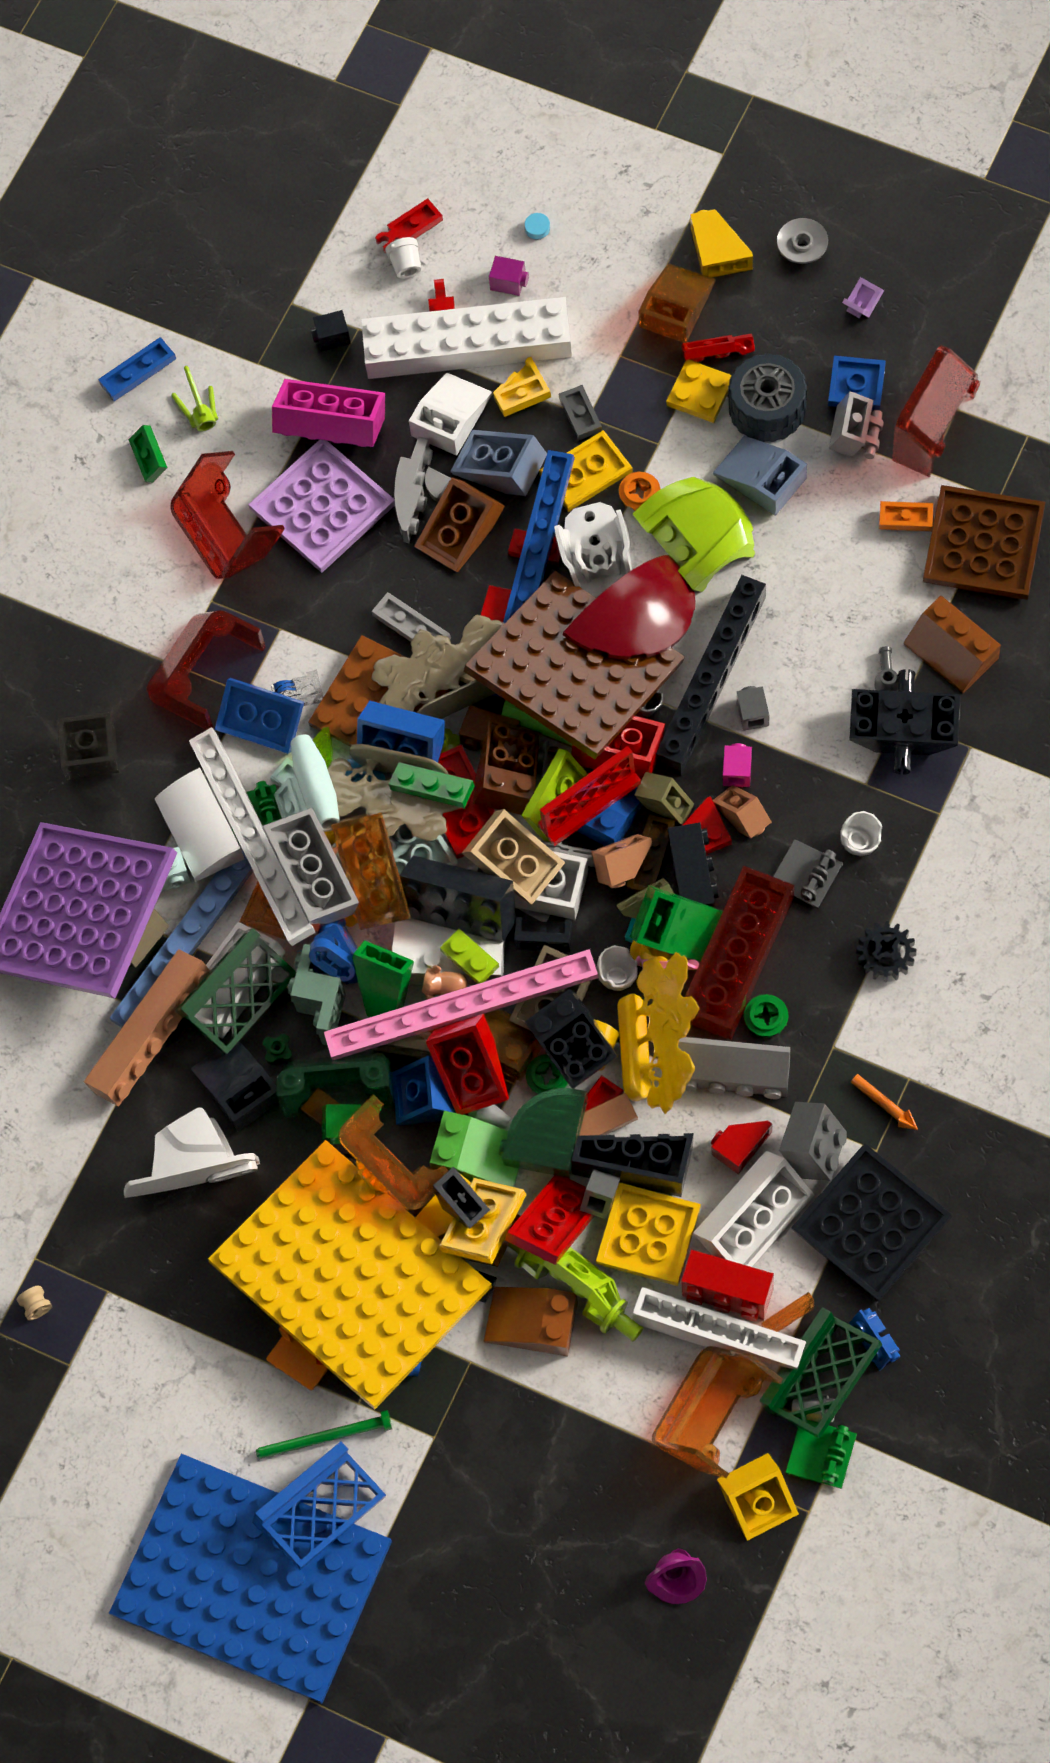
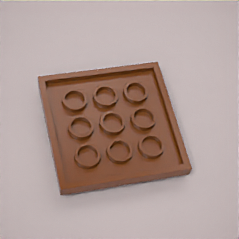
(353, 691)

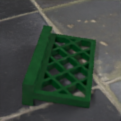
(219, 974)
(816, 1338)

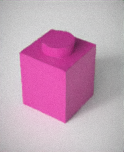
(737, 765)

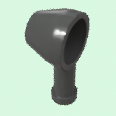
(886, 667)

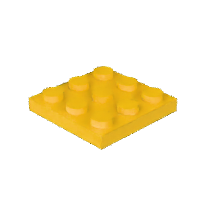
(648, 1234)

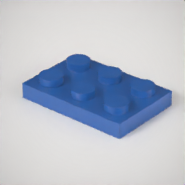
(259, 715)

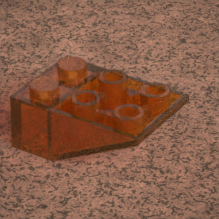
(675, 302)

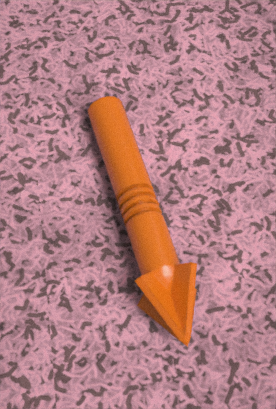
(904, 1119)

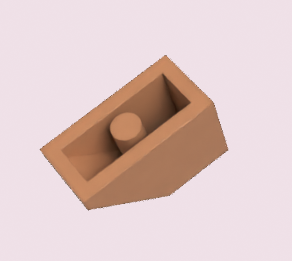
(742, 811)
(620, 860)

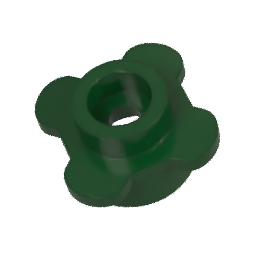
(282, 1054)

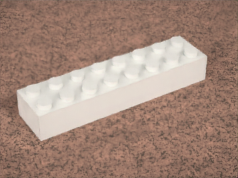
(466, 337)

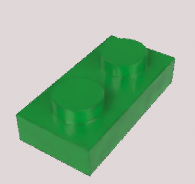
(147, 453)

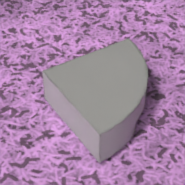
(436, 483)

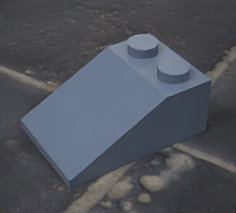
(500, 461)

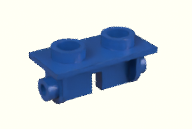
(871, 1324)

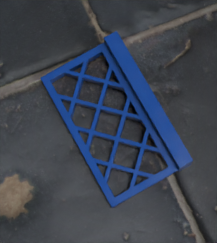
(299, 1490)

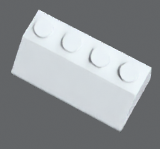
(755, 1211)

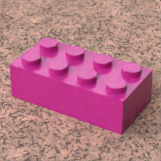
(328, 412)

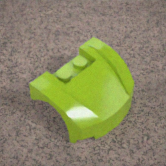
(697, 528)

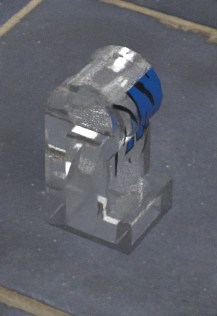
(302, 688)

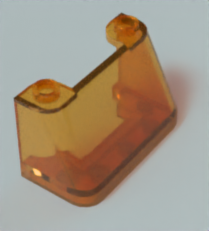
(358, 1138)

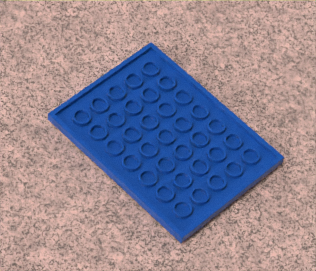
(234, 1594)

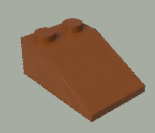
(458, 524)
(532, 1319)

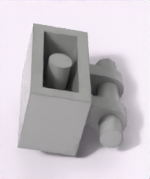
(851, 426)

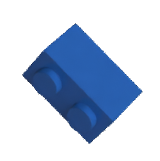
(420, 1093)

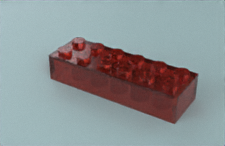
(739, 950)

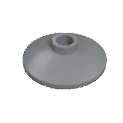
(802, 232)

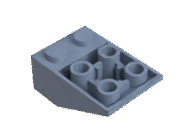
(762, 473)

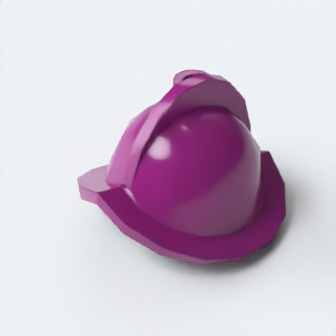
(677, 1578)

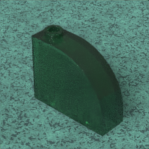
(546, 1132)

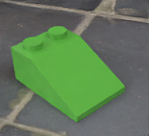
(472, 1149)

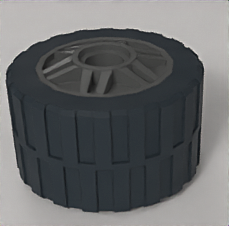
(767, 397)

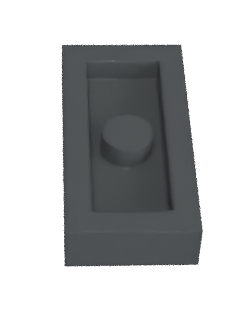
(580, 412)

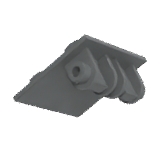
(809, 872)

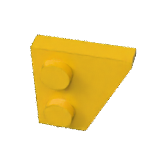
(522, 389)

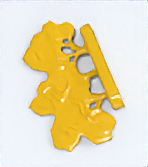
(668, 1022)

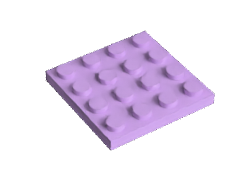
(322, 504)

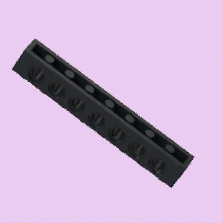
(711, 675)

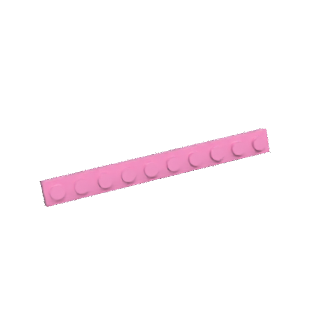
(461, 1004)

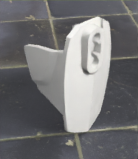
(598, 565)
(191, 1154)

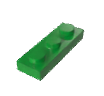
(431, 785)

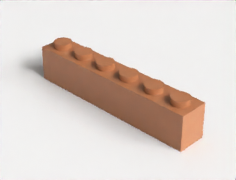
(145, 1029)

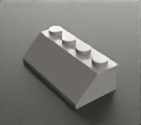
(311, 867)
(738, 1067)

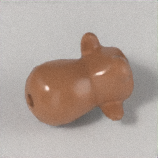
(442, 983)

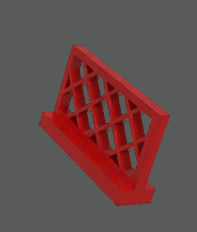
(589, 797)

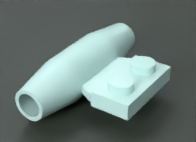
(311, 785)

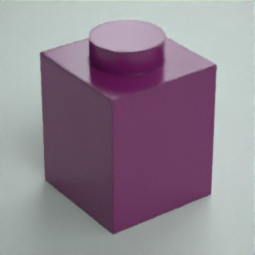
(508, 275)

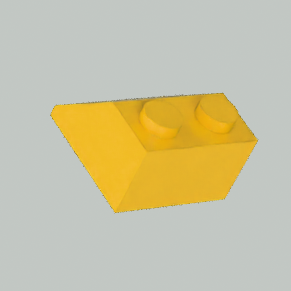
(758, 1496)

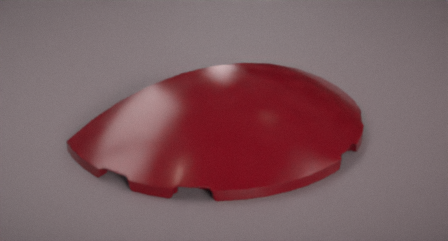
(637, 613)

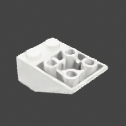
(449, 413)

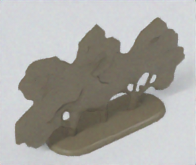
(436, 667)
(419, 814)

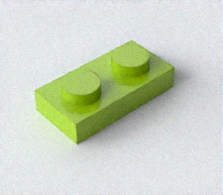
(469, 957)

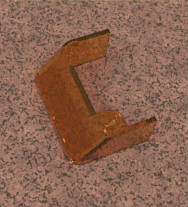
(705, 1403)

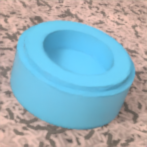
(537, 226)

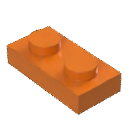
(906, 516)

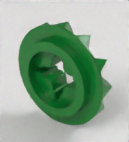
(774, 1007)
(539, 1066)

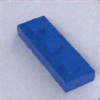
(137, 369)

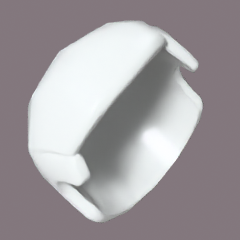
(861, 833)
(616, 968)

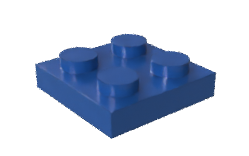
(858, 376)

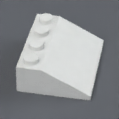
(422, 944)

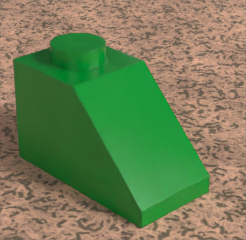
(333, 1118)

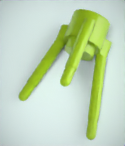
(203, 416)

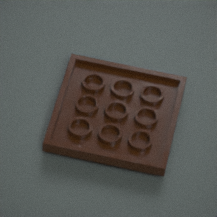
(984, 542)

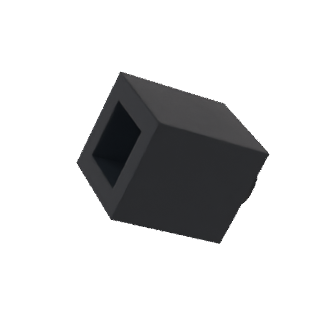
(330, 330)

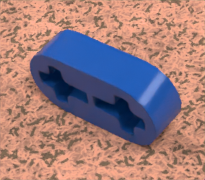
(330, 961)

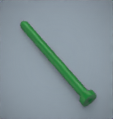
(325, 1436)

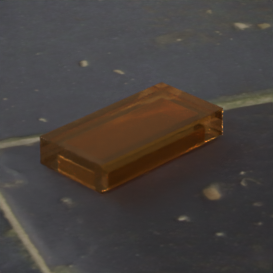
(790, 1313)

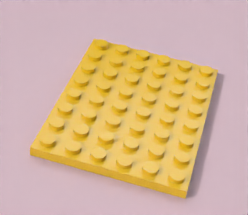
(349, 1274)

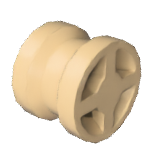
(34, 1302)

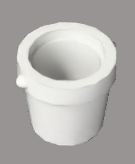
(404, 257)

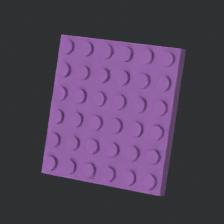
(80, 908)

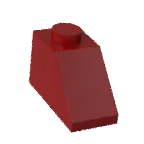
(740, 1143)

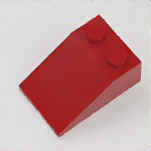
(468, 1064)

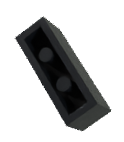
(692, 864)

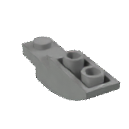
(409, 488)

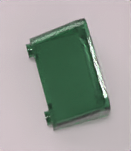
(300, 1076)

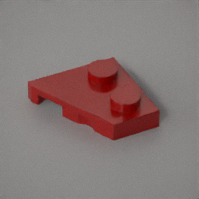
(710, 819)

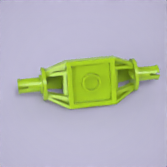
(586, 1282)

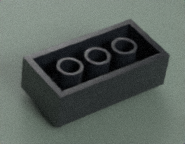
(459, 898)

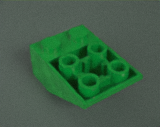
(674, 924)

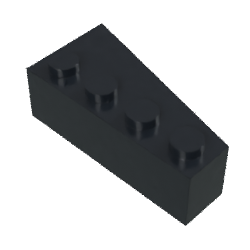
(642, 1162)

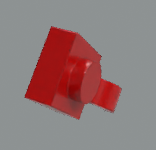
(441, 302)

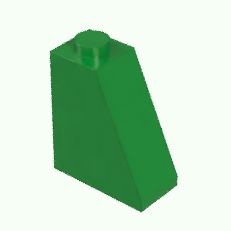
(381, 978)

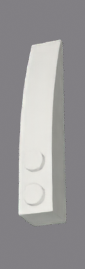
(715, 1329)

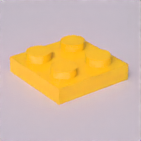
(699, 391)

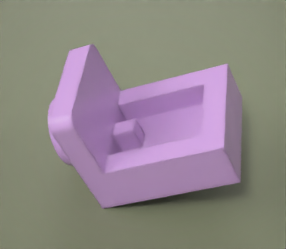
(863, 298)

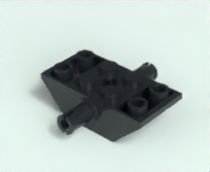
(929, 720)

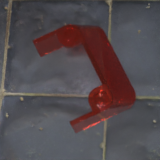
(931, 409)
(211, 525)
(170, 682)

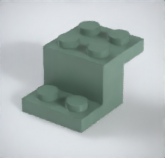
(316, 994)

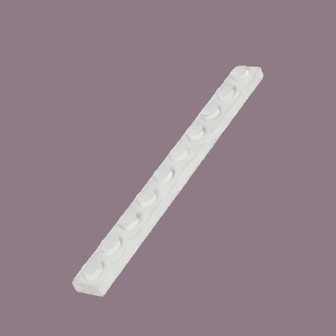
(251, 835)

